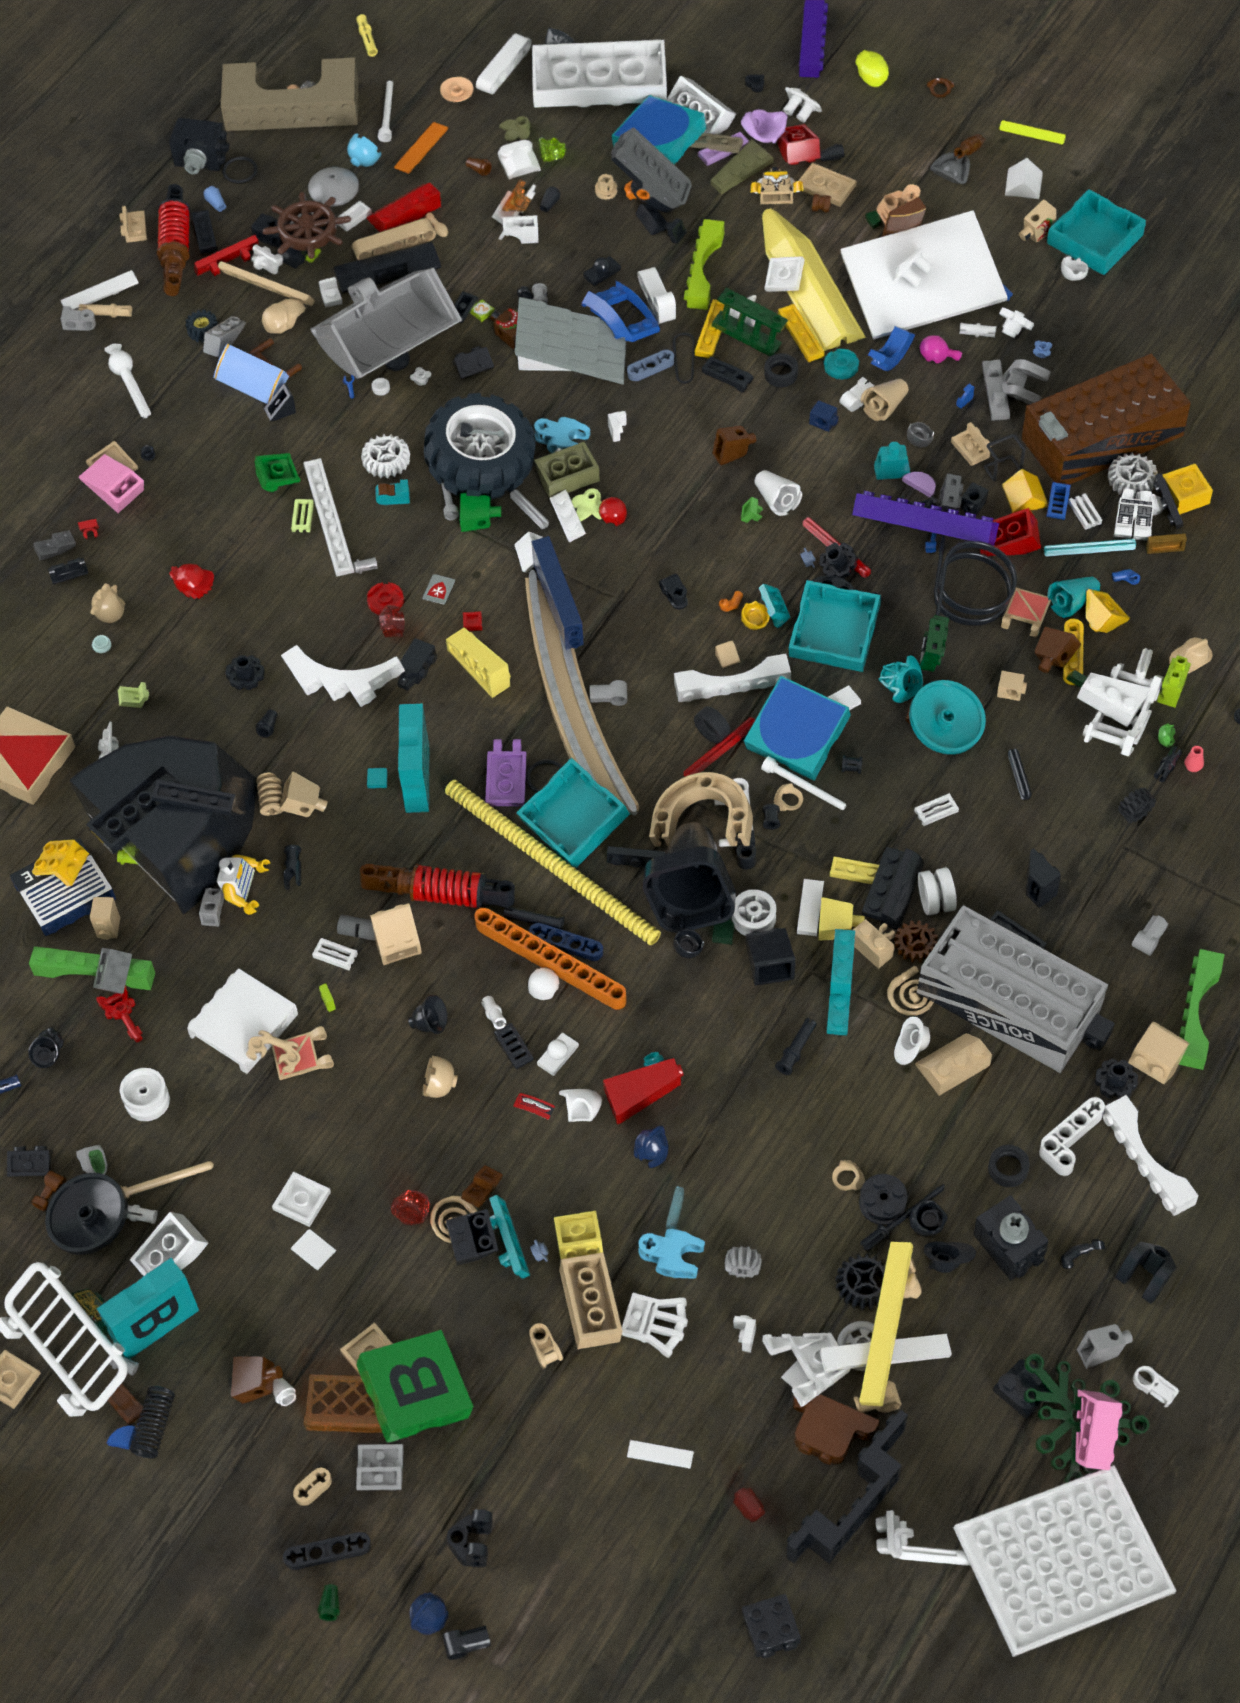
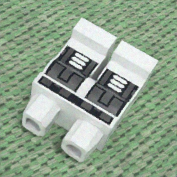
(1134, 509)

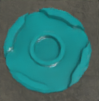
(841, 364)

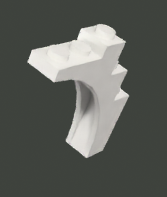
(339, 682)

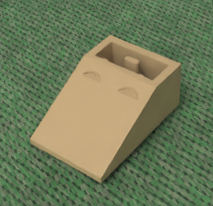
(395, 934)

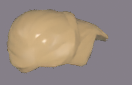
(282, 315)

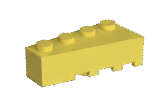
(479, 662)

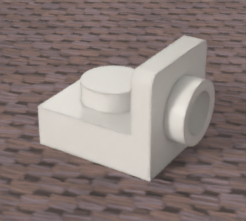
(330, 292)
(615, 423)
(747, 1332)

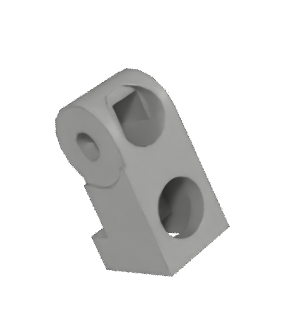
(77, 319)
(211, 907)

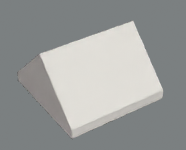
(1024, 180)

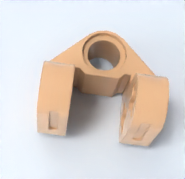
(897, 199)

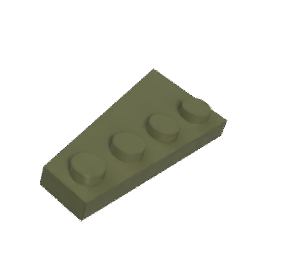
(742, 166)

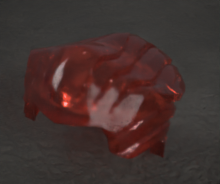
(392, 621)
(411, 1207)

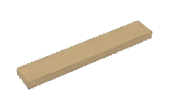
(265, 283)

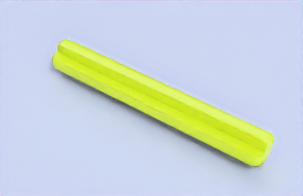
(1032, 132)

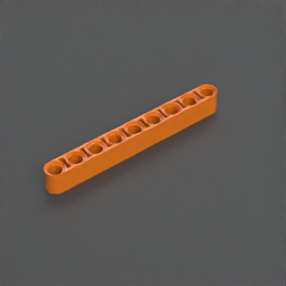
(559, 961)

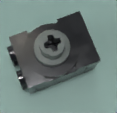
(198, 145)
(1010, 1238)

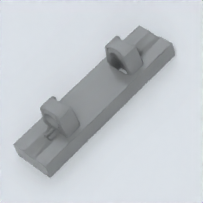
(996, 397)

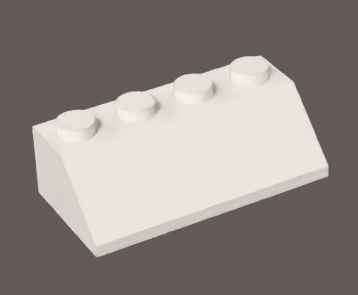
(693, 96)

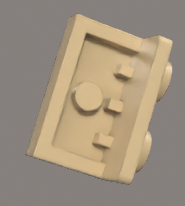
(971, 445)

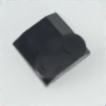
(1015, 1383)

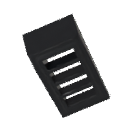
(508, 1034)

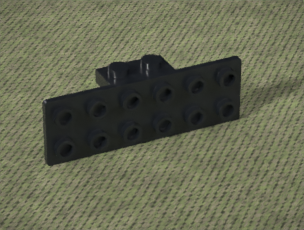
(388, 266)

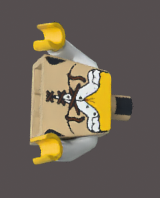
(776, 187)

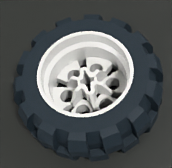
(477, 475)

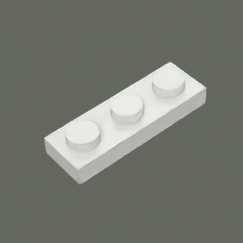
(567, 515)

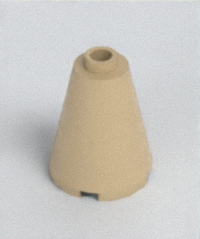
(883, 398)

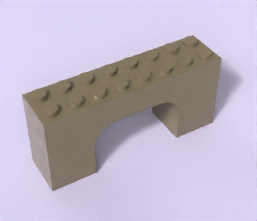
(327, 103)

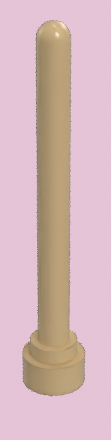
(167, 1178)

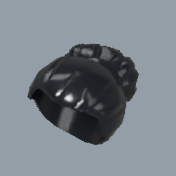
(45, 1048)

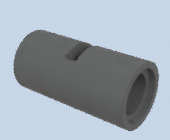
(355, 927)

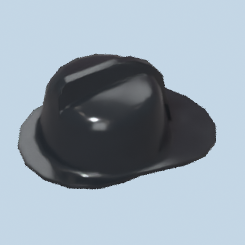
(948, 1255)

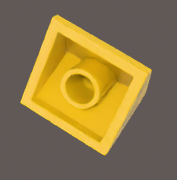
(1024, 492)

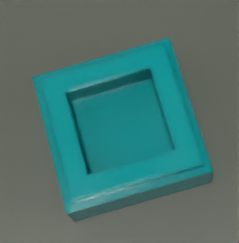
(377, 778)

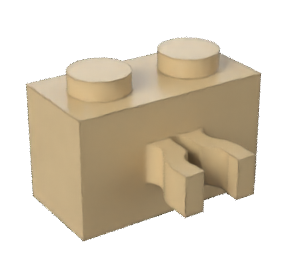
(873, 943)

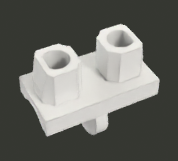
(264, 259)
(896, 1534)

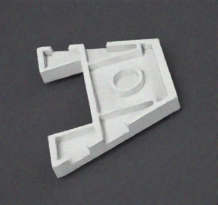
(807, 1352)

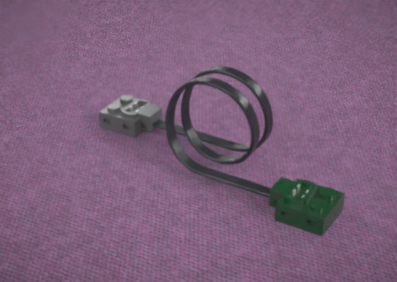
(934, 640)

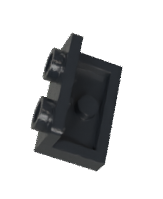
(473, 362)

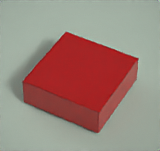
(472, 621)

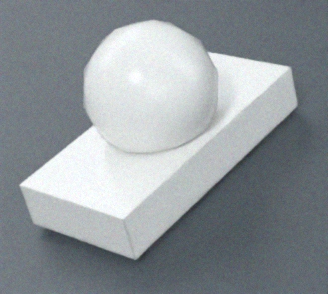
(557, 1054)

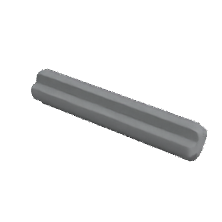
(529, 509)

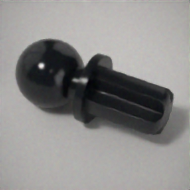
(524, 292)

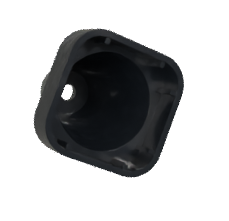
(689, 882)

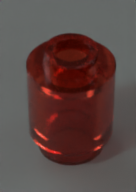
(749, 1504)

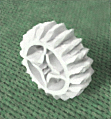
(386, 461)
(1132, 473)

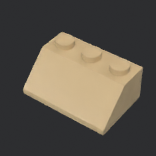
(955, 1063)

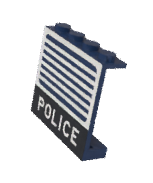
(54, 902)

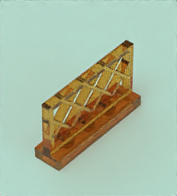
(342, 1422)

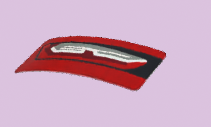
(534, 1105)

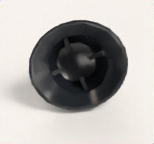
(430, 1015)

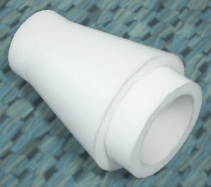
(283, 1392)

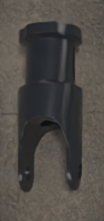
(292, 865)

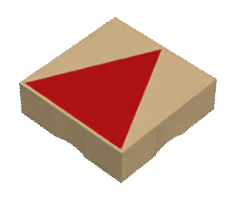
(30, 754)

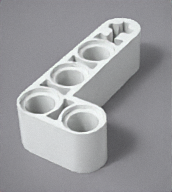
(660, 301)
(1074, 1131)

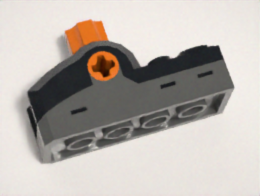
(652, 174)

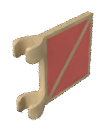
(1026, 607)
(307, 1054)

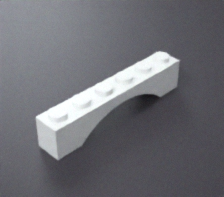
(695, 685)
(1174, 1190)

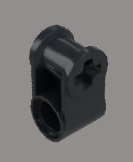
(674, 591)

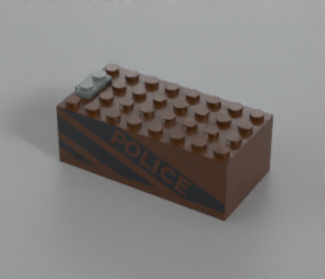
(1104, 419)

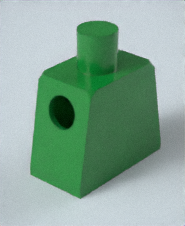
(477, 512)

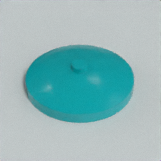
(947, 717)

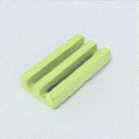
(301, 527)

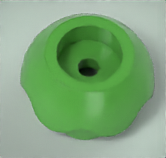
(1166, 735)

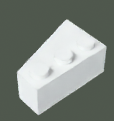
(1113, 697)

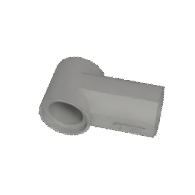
(614, 693)
(1148, 938)

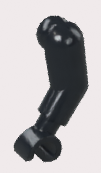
(1068, 1257)

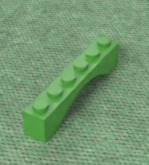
(56, 962)
(1207, 973)

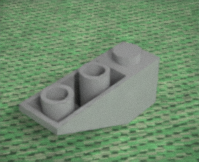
(222, 334)

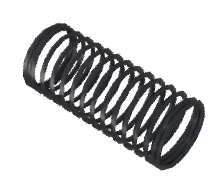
(160, 1398)

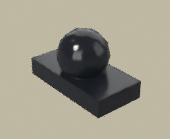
(601, 270)

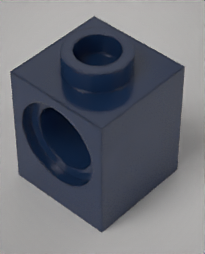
(823, 416)

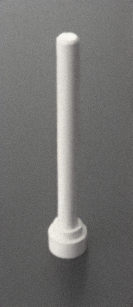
(385, 133)
(771, 765)

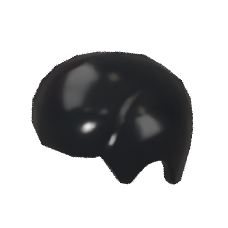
(399, 362)
(688, 943)

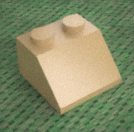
(1158, 1053)

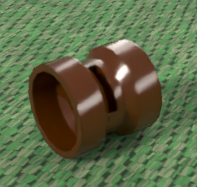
(821, 203)

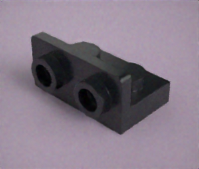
(29, 1162)

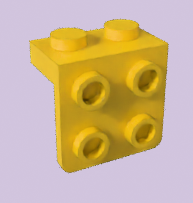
(62, 859)

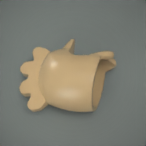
(107, 604)

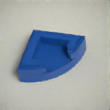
(967, 396)
(122, 1437)

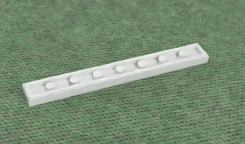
(328, 517)

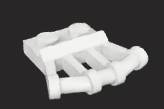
(641, 1317)

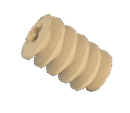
(269, 794)

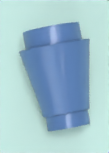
(214, 197)

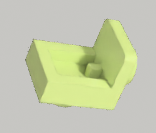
(133, 696)

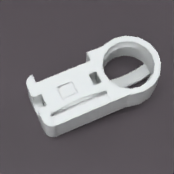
(1159, 1388)

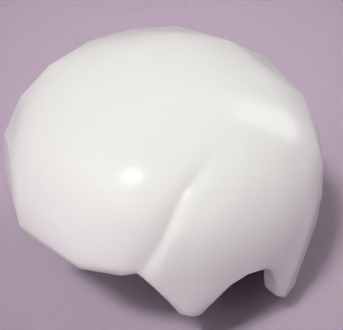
(1073, 269)
(543, 983)

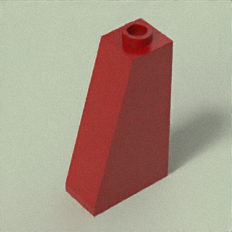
(641, 1087)

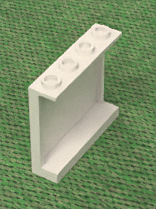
(239, 1014)

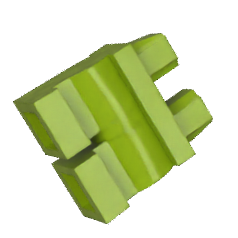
(1174, 681)

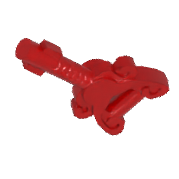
(121, 1011)

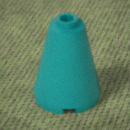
(1070, 594)

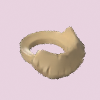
(785, 789)
(849, 1166)

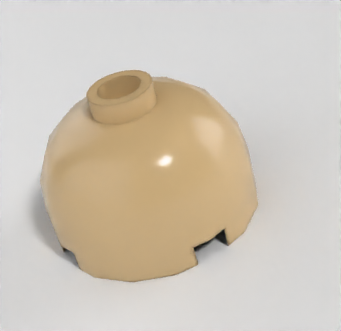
(439, 1077)

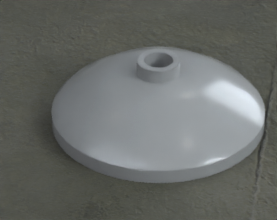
(335, 183)

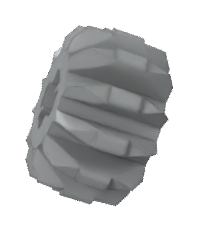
(743, 1262)

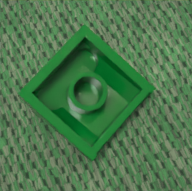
(275, 471)

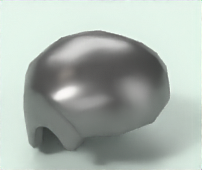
(920, 434)

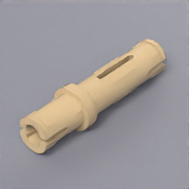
(108, 310)

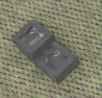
(57, 545)

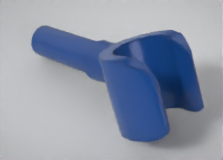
(349, 385)
(931, 546)

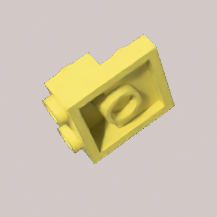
(578, 1235)

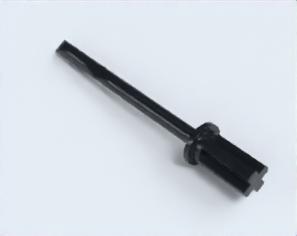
(882, 1232)

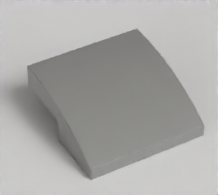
(380, 1467)

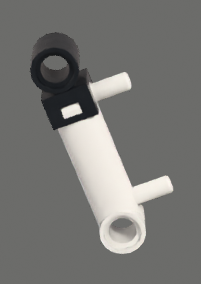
(741, 850)

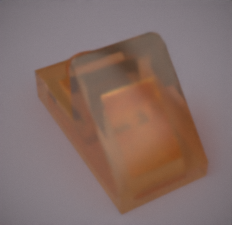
(516, 200)

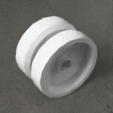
(937, 891)
(144, 1094)

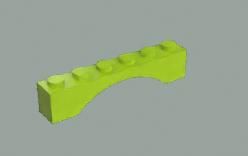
(710, 239)

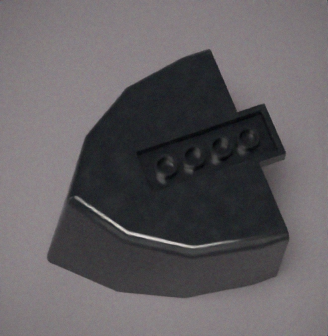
(169, 841)

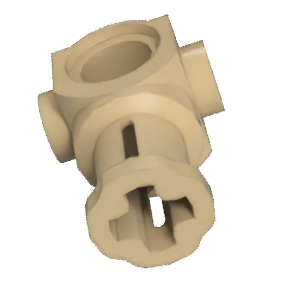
(891, 1401)

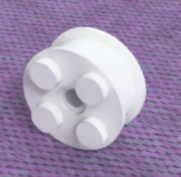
(754, 912)

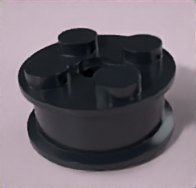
(882, 1199)

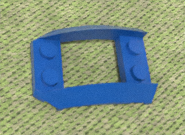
(601, 305)

